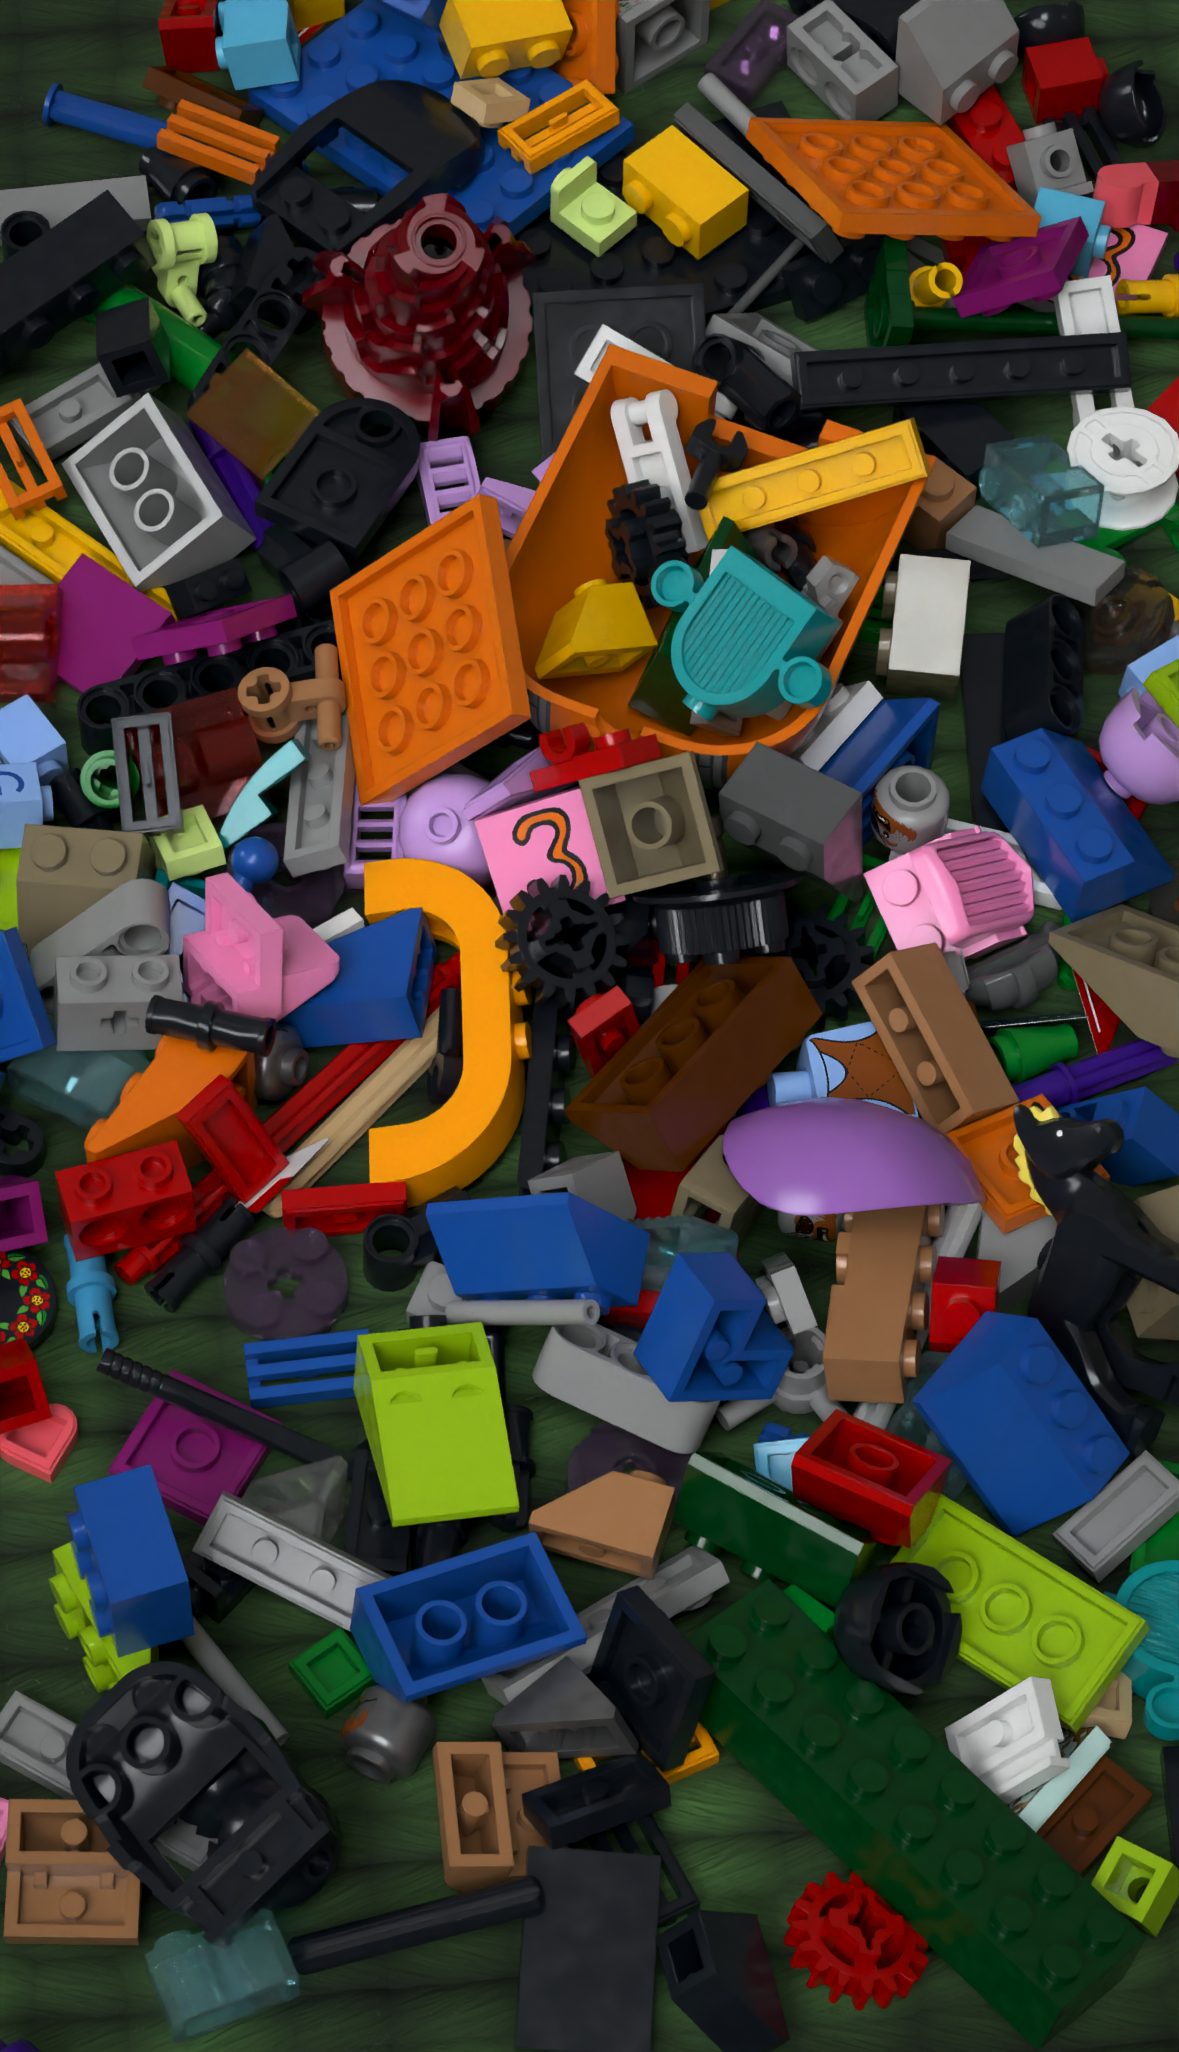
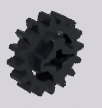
(643, 535)
(562, 915)
(832, 954)

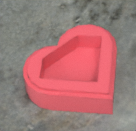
(42, 1446)

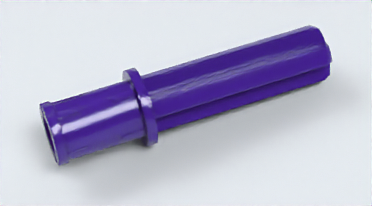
(237, 479)
(1094, 1074)

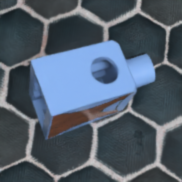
(844, 1065)

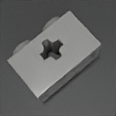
(106, 999)

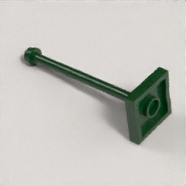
(893, 315)

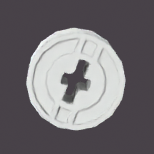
(1133, 459)

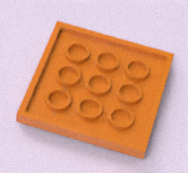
(892, 179)
(430, 652)

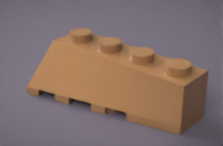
(880, 1302)

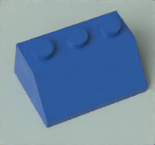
(889, 737)
(1071, 823)
(539, 1249)
(1019, 1423)
(464, 1619)

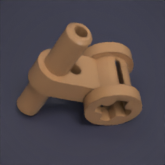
(296, 701)

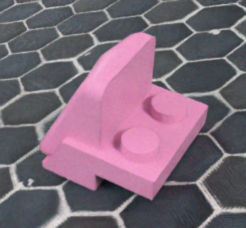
(956, 891)
(252, 959)

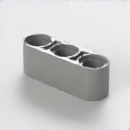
(124, 922)
(603, 1377)

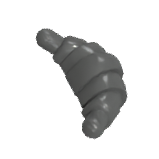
(1015, 973)

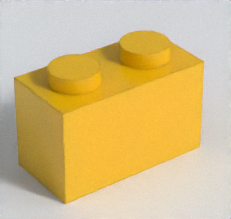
(504, 35)
(684, 192)

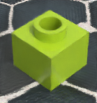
(1127, 1870)

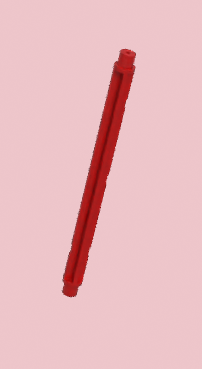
(290, 1123)

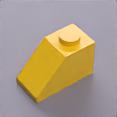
(596, 632)

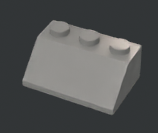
(157, 497)

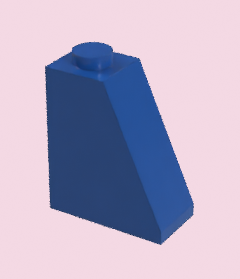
(378, 988)

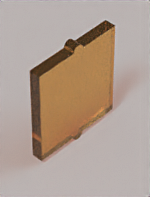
(253, 413)

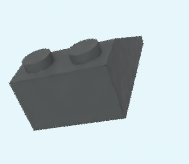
(796, 819)

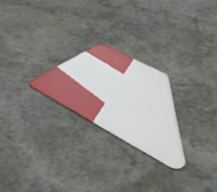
(297, 1162)

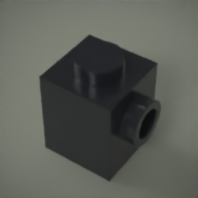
(132, 347)

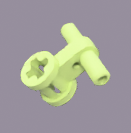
(178, 253)

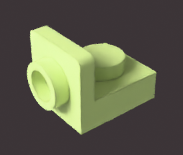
(588, 209)
(189, 851)

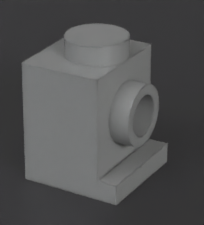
(1032, 163)

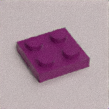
(1021, 269)
(215, 630)

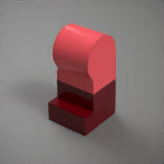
(1139, 193)

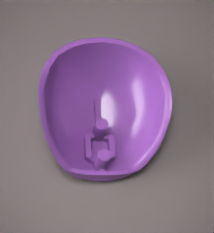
(845, 1158)

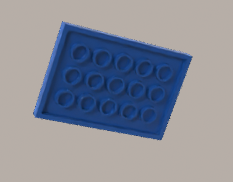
(384, 45)

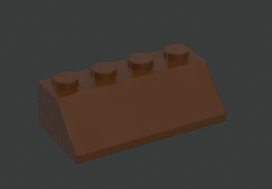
(696, 1061)

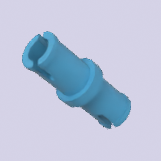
(92, 1294)

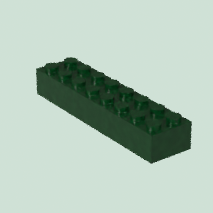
(910, 1818)

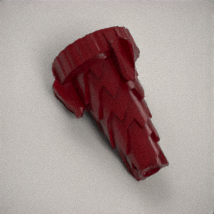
(423, 329)

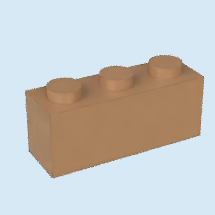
(934, 1038)

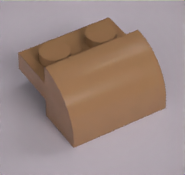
(483, 1810)
(65, 1880)

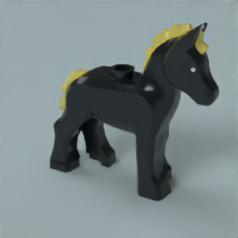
(1095, 1266)

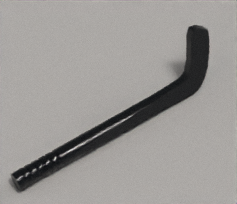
(222, 1412)

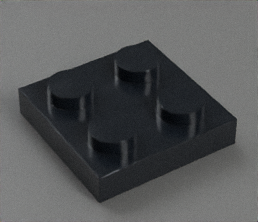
(652, 1677)

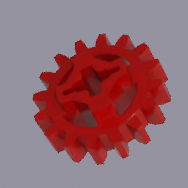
(854, 1942)

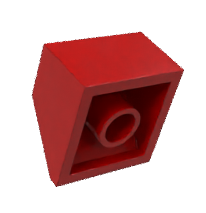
(870, 1478)

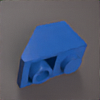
(1149, 1131)

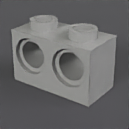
(842, 64)

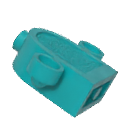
(744, 637)
(1154, 1665)

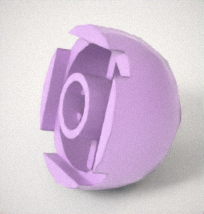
(1141, 750)
(439, 831)

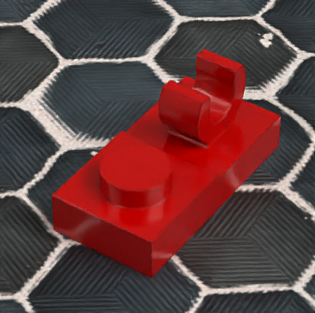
(573, 762)
(602, 1027)

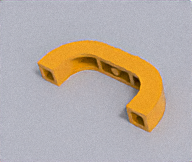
(485, 1109)

